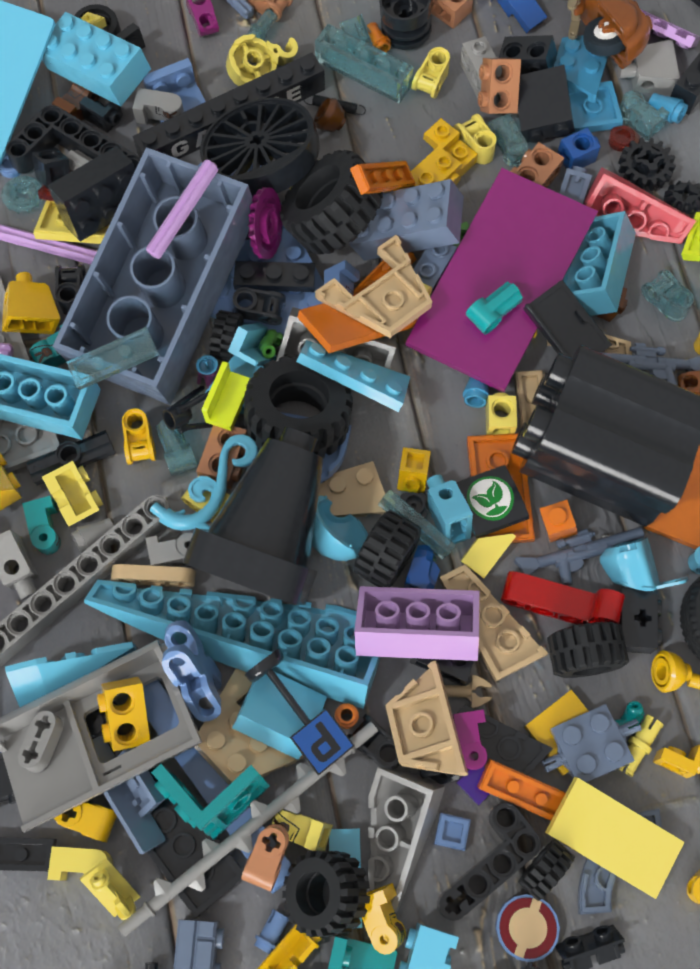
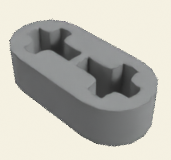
(40, 741)

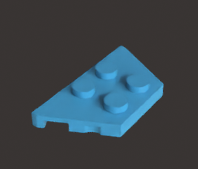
(582, 68)

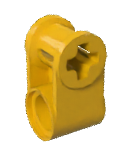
(137, 442)
(90, 821)

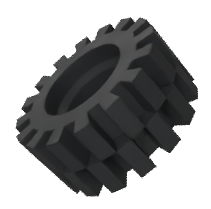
(223, 333)
(546, 870)

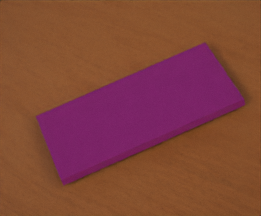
(516, 237)

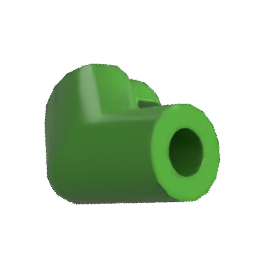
(266, 344)

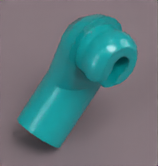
(633, 711)

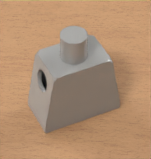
(653, 69)
(14, 554)

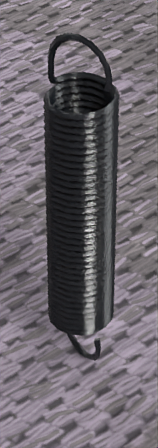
(347, 106)

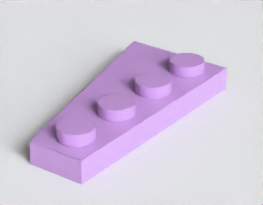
(666, 29)

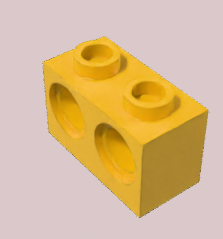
(131, 712)

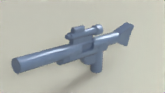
(661, 367)
(581, 548)

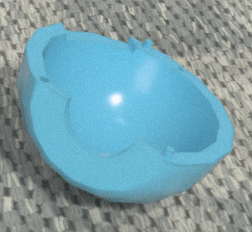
(337, 536)

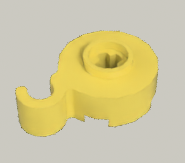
(262, 53)

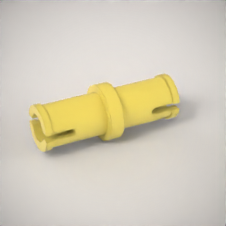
(641, 742)

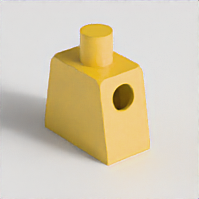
(29, 307)

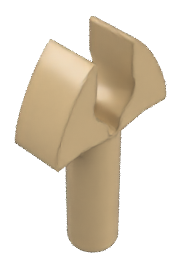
(466, 691)

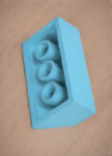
(602, 264)

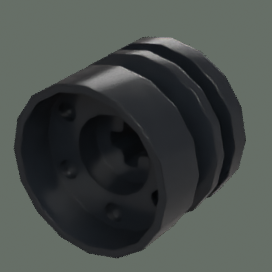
(406, 22)

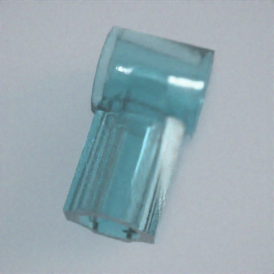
(177, 451)

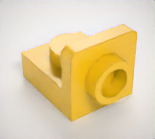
(413, 470)
(675, 760)

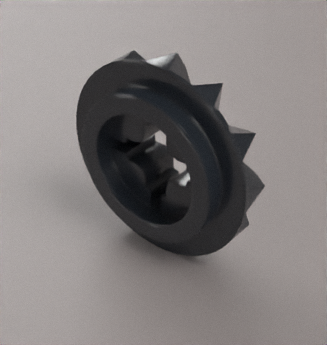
(674, 195)

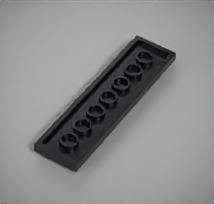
(182, 842)

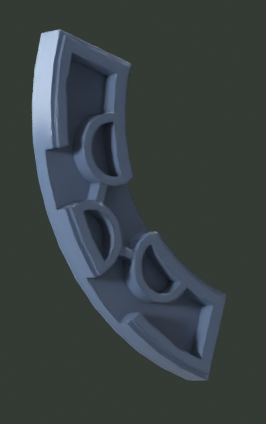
(597, 882)

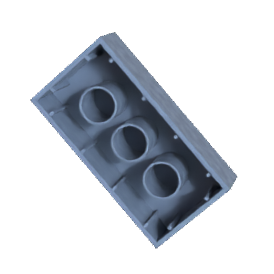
(166, 294)

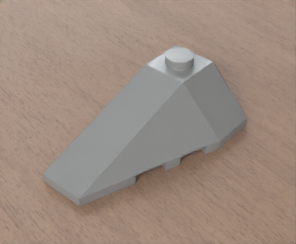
(401, 820)

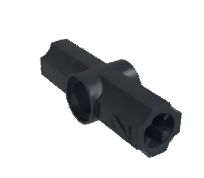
(87, 450)

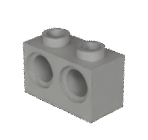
(471, 59)

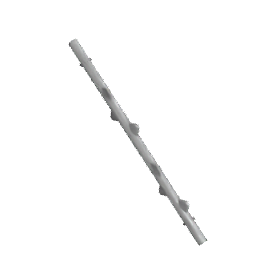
(241, 837)

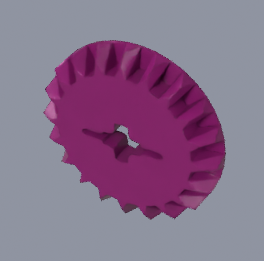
(265, 223)

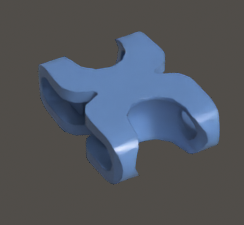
(192, 671)

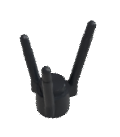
(179, 414)

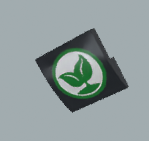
(493, 501)

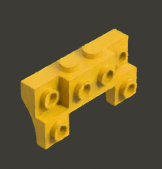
(448, 159)

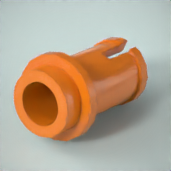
(377, 37)
(346, 709)

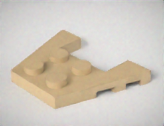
(389, 301)
(231, 750)

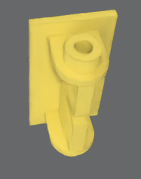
(111, 889)

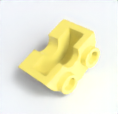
(72, 493)

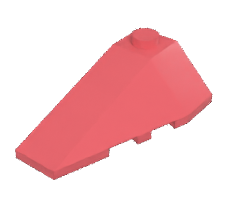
(647, 213)

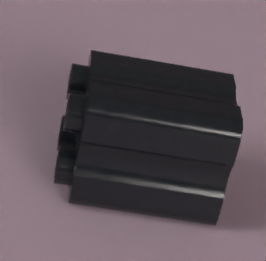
(611, 435)

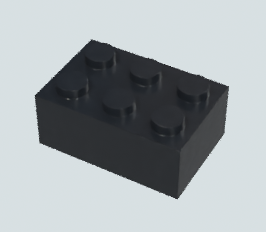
(92, 192)

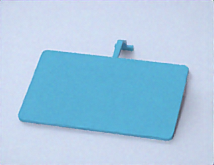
(22, 47)

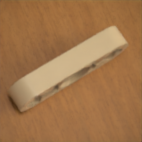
(154, 575)

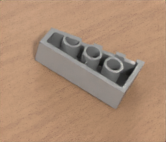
(376, 351)

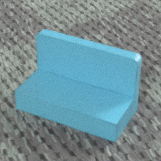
(246, 344)

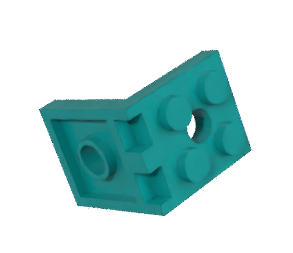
(221, 810)

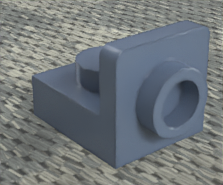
(575, 183)

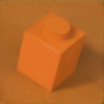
(558, 521)

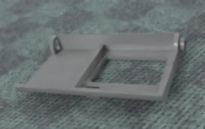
(75, 768)

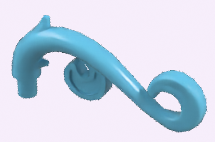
(199, 485)

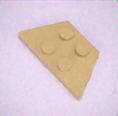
(425, 726)

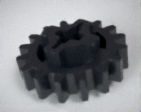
(647, 163)

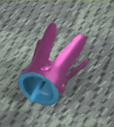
(207, 368)

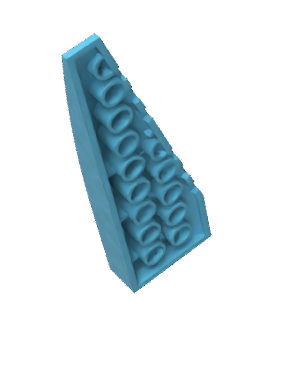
(244, 631)

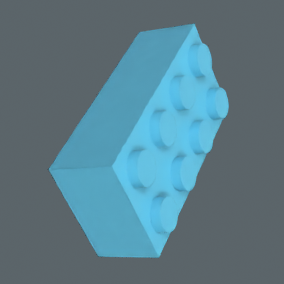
(95, 59)
(44, 397)

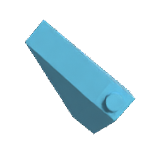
(39, 677)

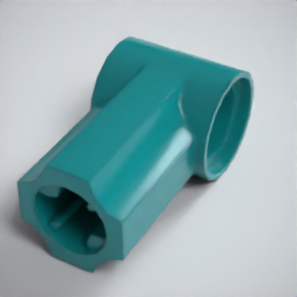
(489, 312)

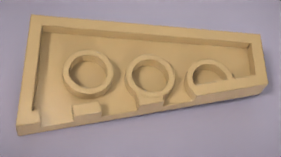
(354, 491)
(502, 640)

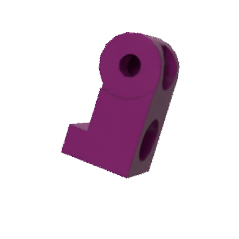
(203, 16)
(468, 734)

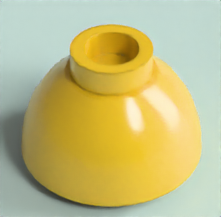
(669, 671)

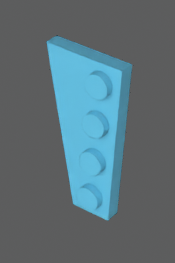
(357, 374)

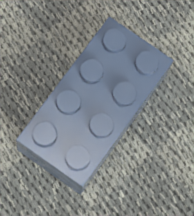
(418, 215)

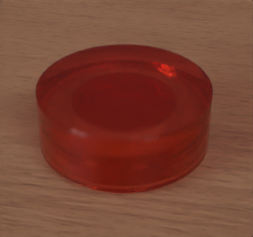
(621, 137)

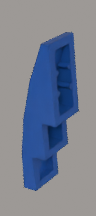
(526, 12)

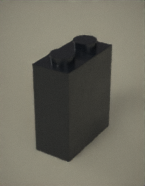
(545, 104)

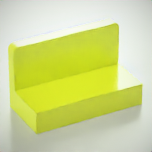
(225, 398)

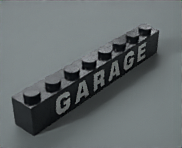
(184, 132)

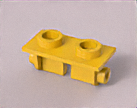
(291, 951)

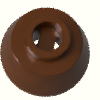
(330, 116)

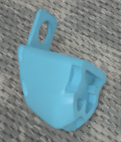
(634, 566)

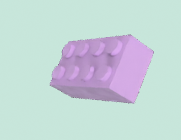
(417, 623)

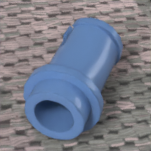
(271, 931)

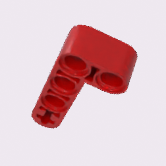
(561, 600)

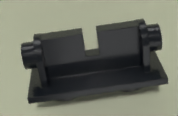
(603, 942)

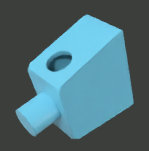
(449, 509)

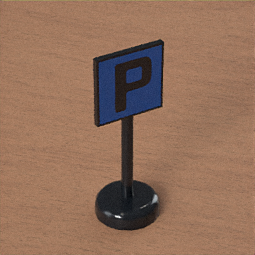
(319, 739)

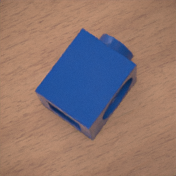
(579, 149)

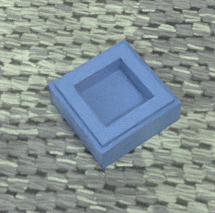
(452, 832)

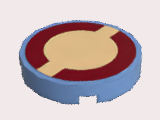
(527, 928)

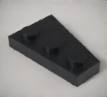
(509, 745)

